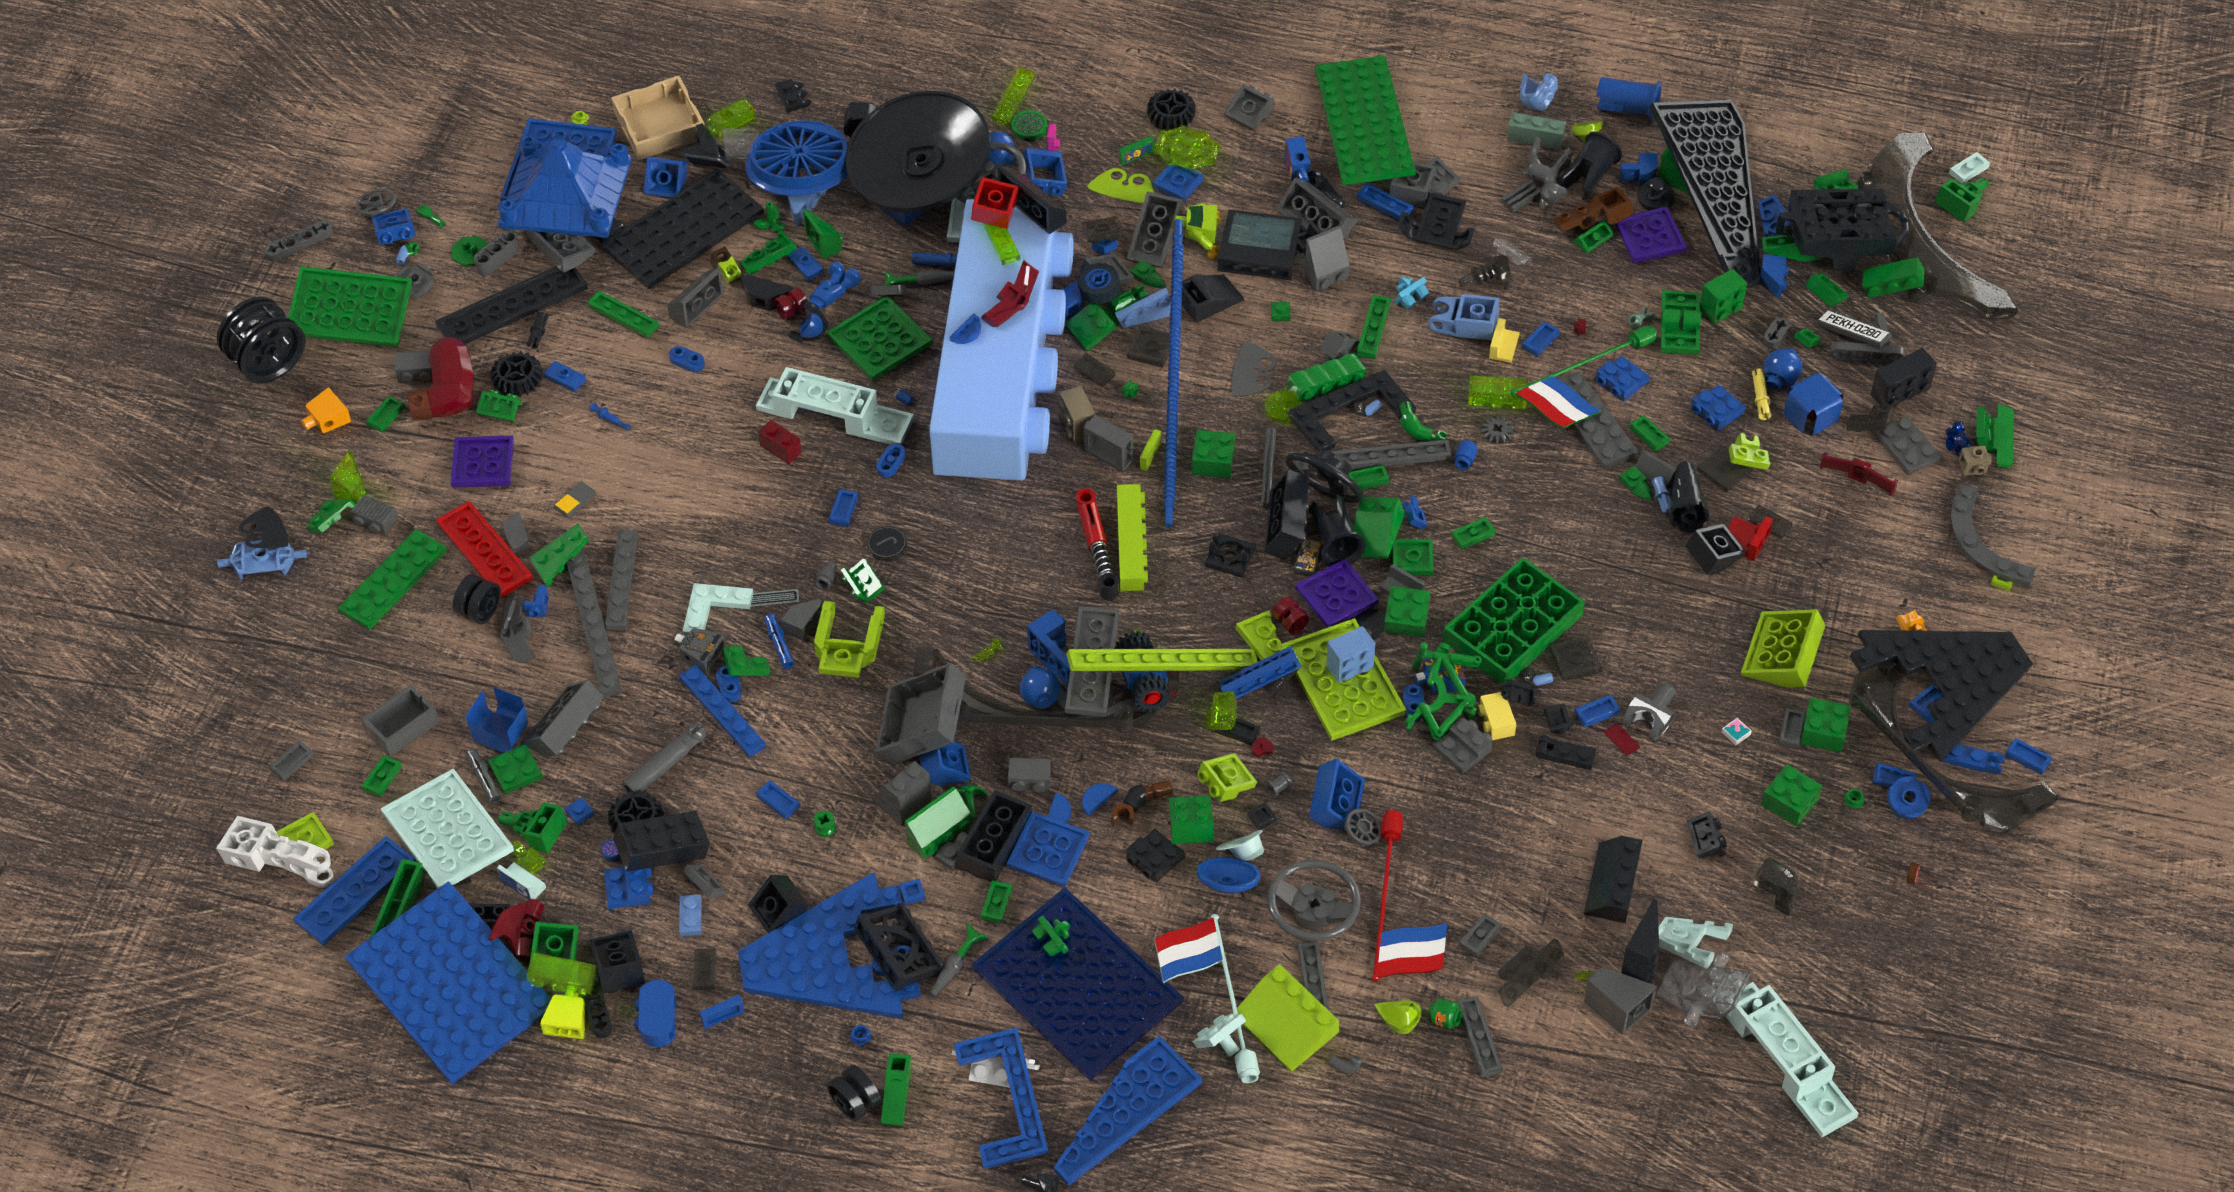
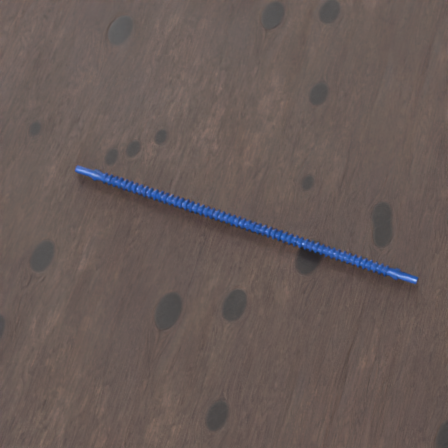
(1173, 379)

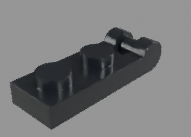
(1565, 753)

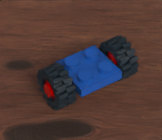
(1147, 687)

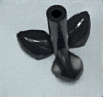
(1044, 1183)

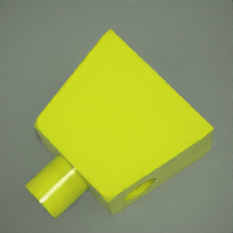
(565, 1016)

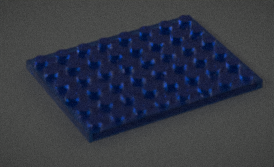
(1081, 1001)

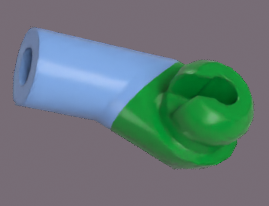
(406, 251)

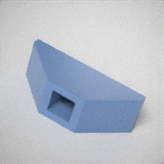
(800, 203)

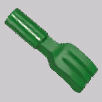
(426, 212)

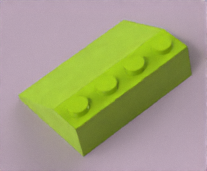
(1784, 647)
(1287, 1018)

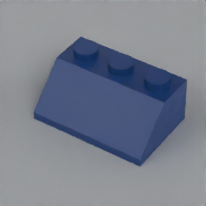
(1336, 794)

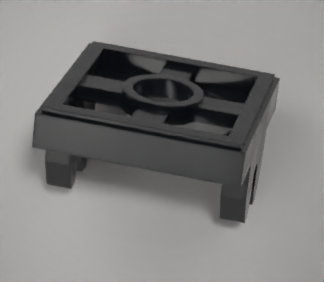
(1236, 570)

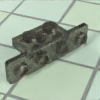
(1526, 969)

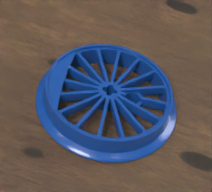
(794, 158)

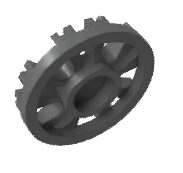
(1363, 827)

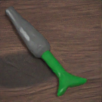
(923, 278)
(955, 961)

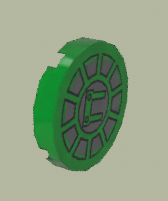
(1029, 125)

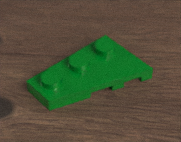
(769, 254)

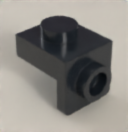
(1311, 231)
(1558, 719)

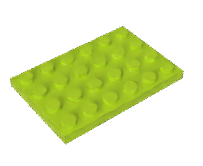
(1348, 704)

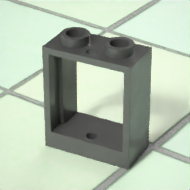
(1117, 457)

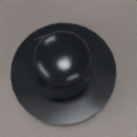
(1655, 194)

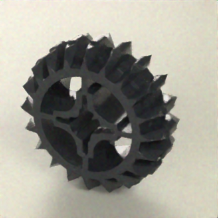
(1171, 109)
(516, 370)
(633, 804)

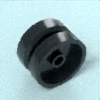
(476, 598)
(853, 1092)

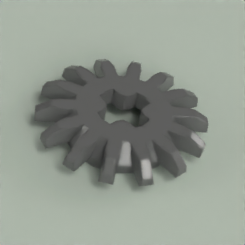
(1496, 435)

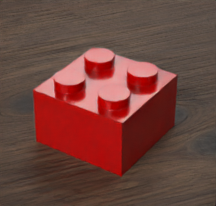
(994, 203)

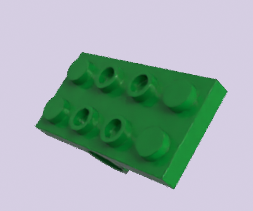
(1680, 322)

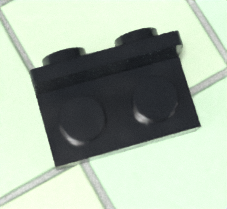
(1707, 835)

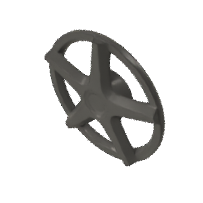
(375, 201)

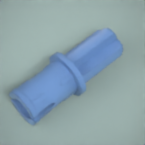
(1662, 494)

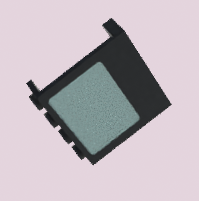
(1259, 244)

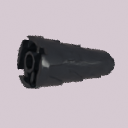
(1687, 504)

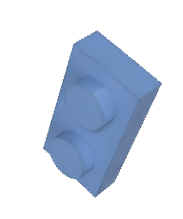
(690, 915)

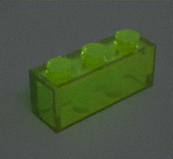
(1495, 392)
(561, 974)

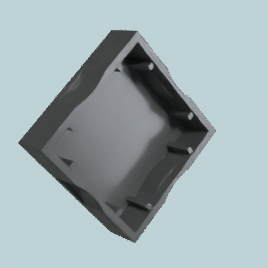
(921, 714)

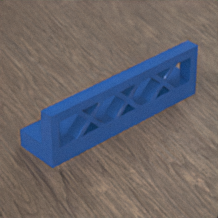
(1261, 673)

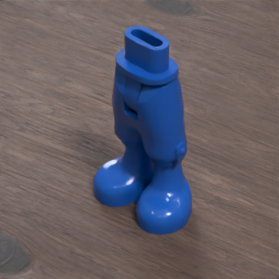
(836, 286)

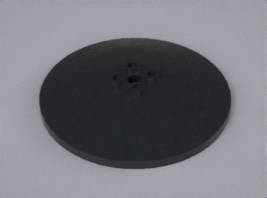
(911, 127)

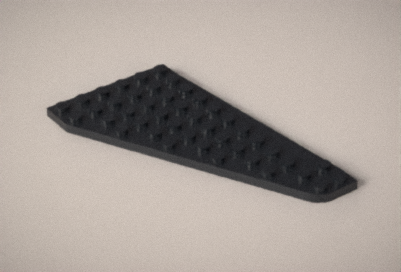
(1714, 165)

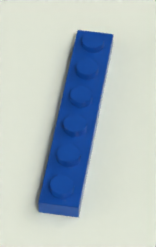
(722, 711)

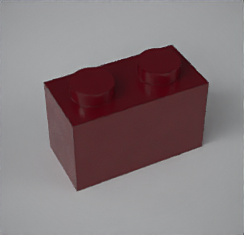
(779, 442)

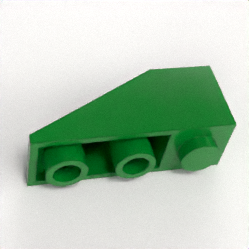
(896, 1089)

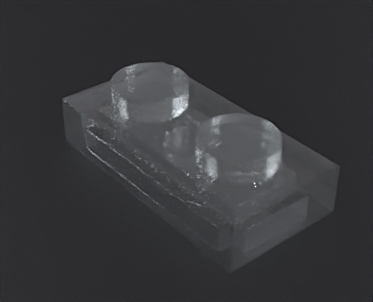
(1506, 248)

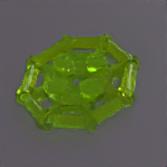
(1186, 148)

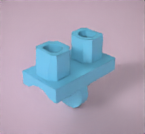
(1417, 288)

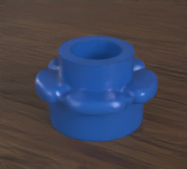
(860, 1030)

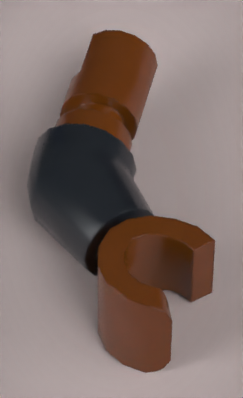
(1136, 797)

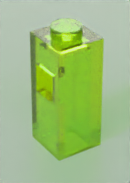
(733, 116)

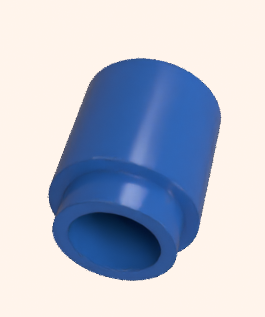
(1465, 454)

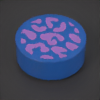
(610, 850)

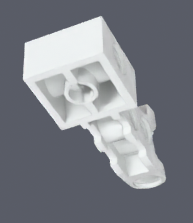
(256, 843)

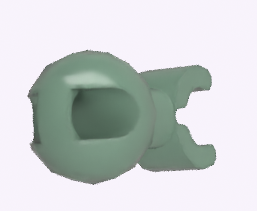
(1635, 320)

